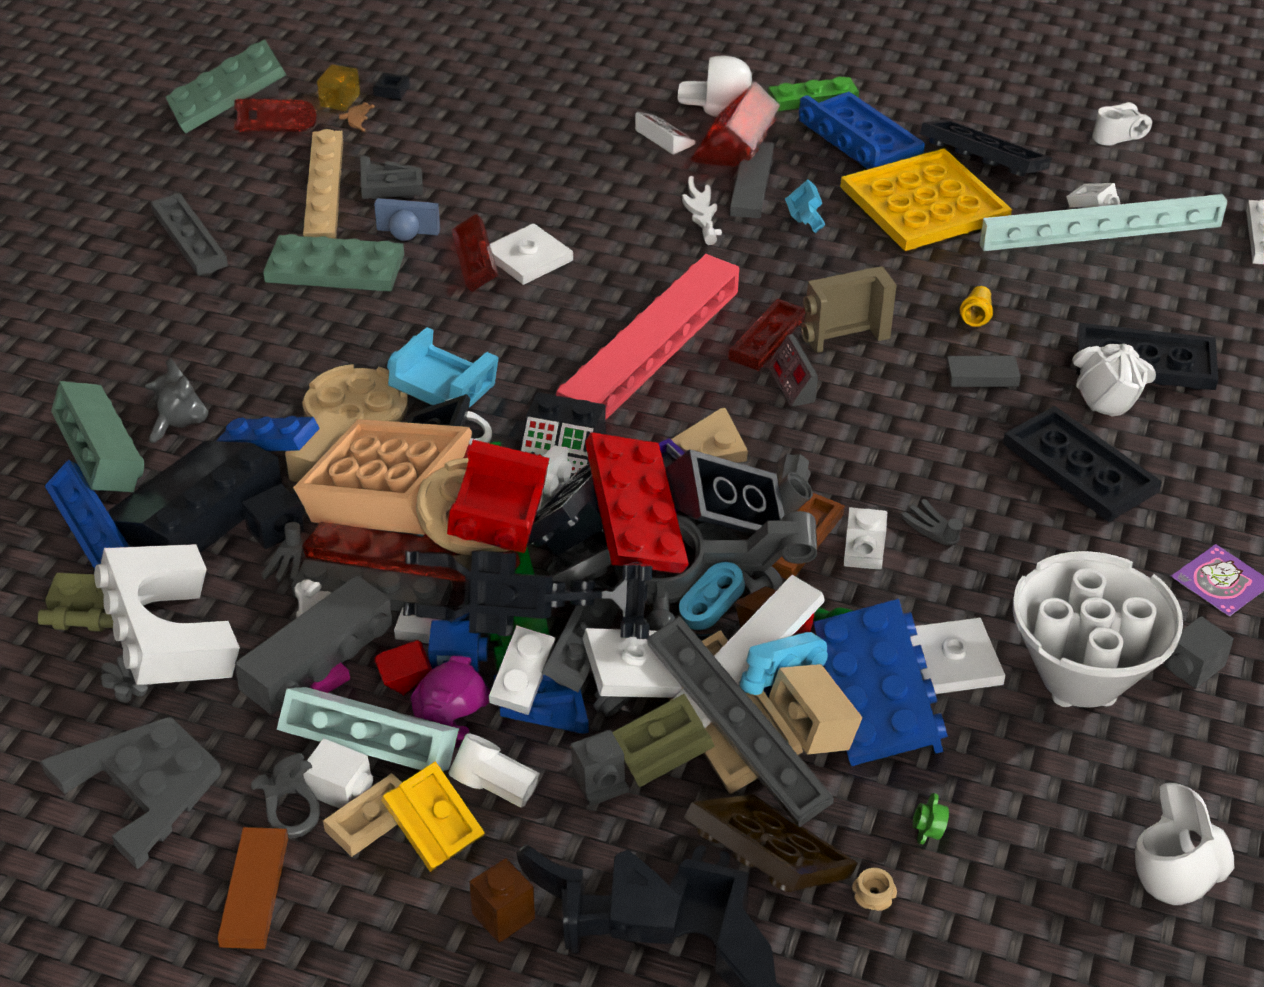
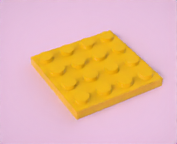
(924, 198)

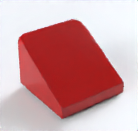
(403, 666)

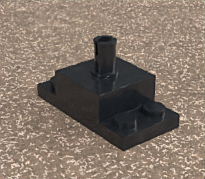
(569, 515)

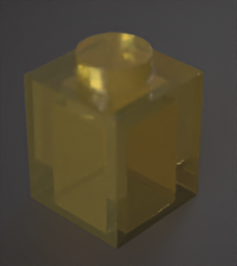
(338, 87)

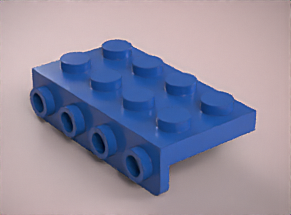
(859, 130)
(882, 679)

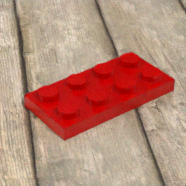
(635, 503)

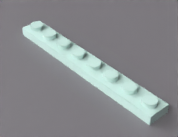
(1102, 222)

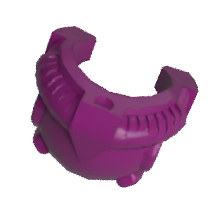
(450, 693)

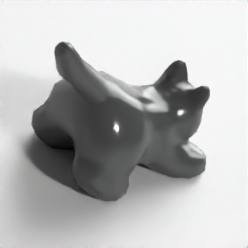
(175, 401)

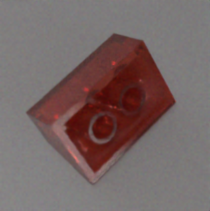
(738, 129)

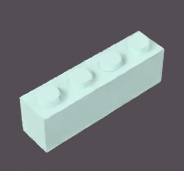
(367, 728)

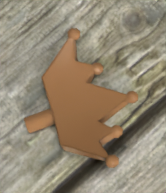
(356, 115)

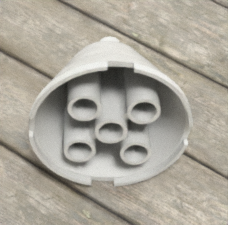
(1094, 625)

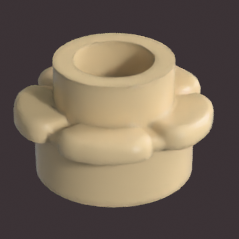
(878, 881)

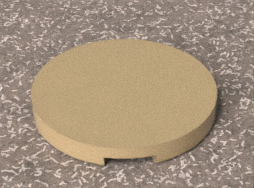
(355, 395)
(434, 504)

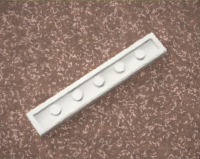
(773, 621)

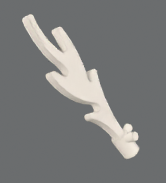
(702, 211)

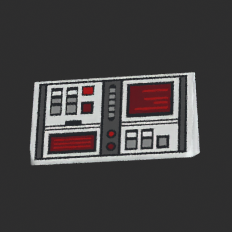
(662, 133)

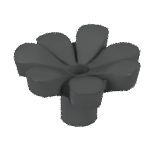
(121, 681)

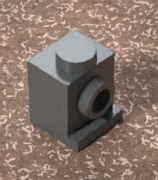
(599, 767)

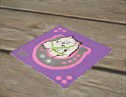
(1221, 579)

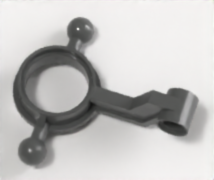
(790, 538)

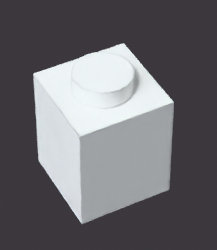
(337, 773)

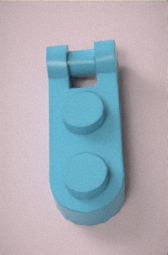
(768, 657)

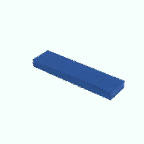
(84, 512)

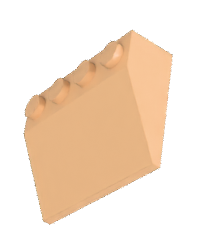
(376, 473)

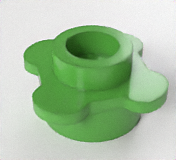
(930, 819)

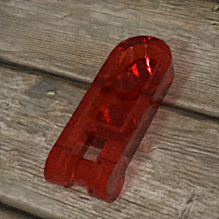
(274, 115)

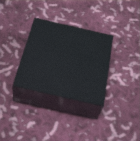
(391, 86)

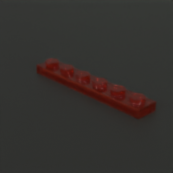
(376, 550)

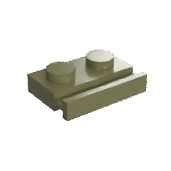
(662, 740)

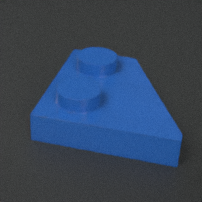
(554, 707)

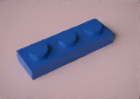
(272, 433)

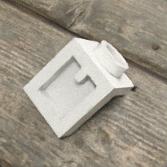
(1094, 195)

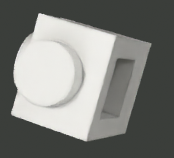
(865, 538)

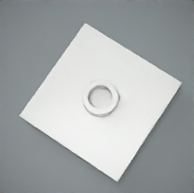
(530, 253)
(958, 656)
(627, 666)

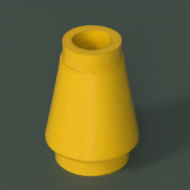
(977, 307)

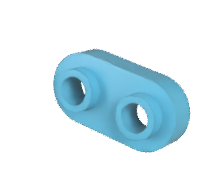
(709, 597)

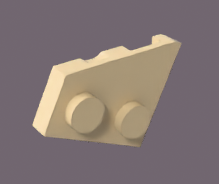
(714, 436)

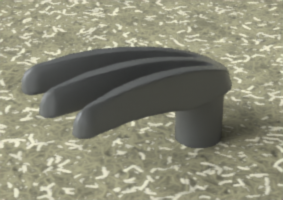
(933, 525)
(289, 549)

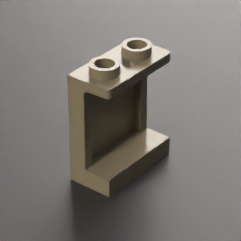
(849, 306)

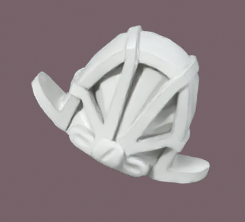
(1112, 377)

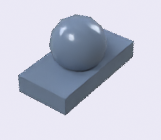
(407, 218)

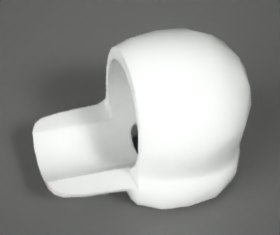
(725, 82)
(1168, 860)

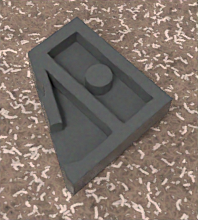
(389, 180)
(583, 560)

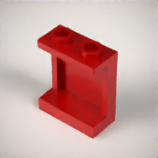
(498, 496)

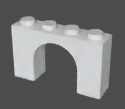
(153, 646)

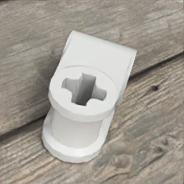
(1120, 124)

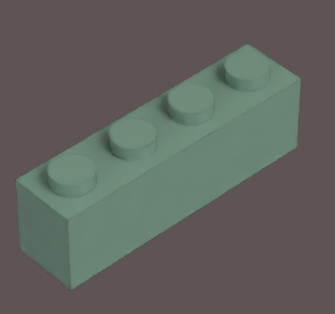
(97, 437)

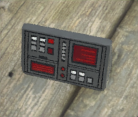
(794, 373)

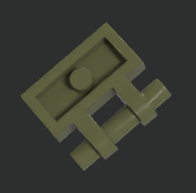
(76, 603)

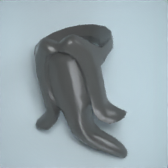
(288, 778)

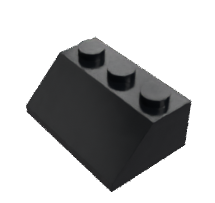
(724, 491)

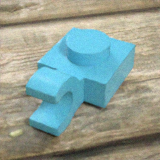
(803, 205)

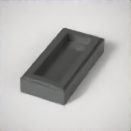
(983, 371)

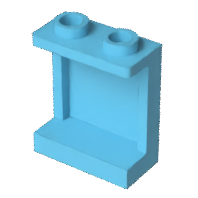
(437, 374)

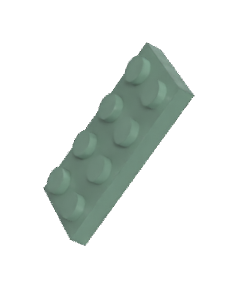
(217, 89)
(334, 262)

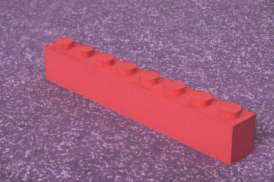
(654, 335)

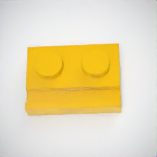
(432, 816)

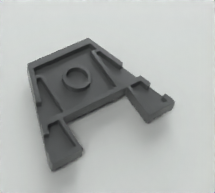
(154, 766)

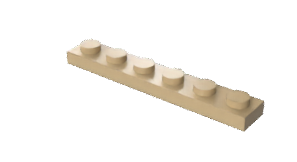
(324, 184)

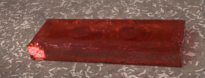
(474, 252)
(767, 334)

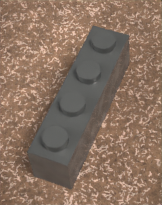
(314, 643)

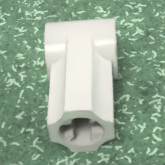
(483, 766)

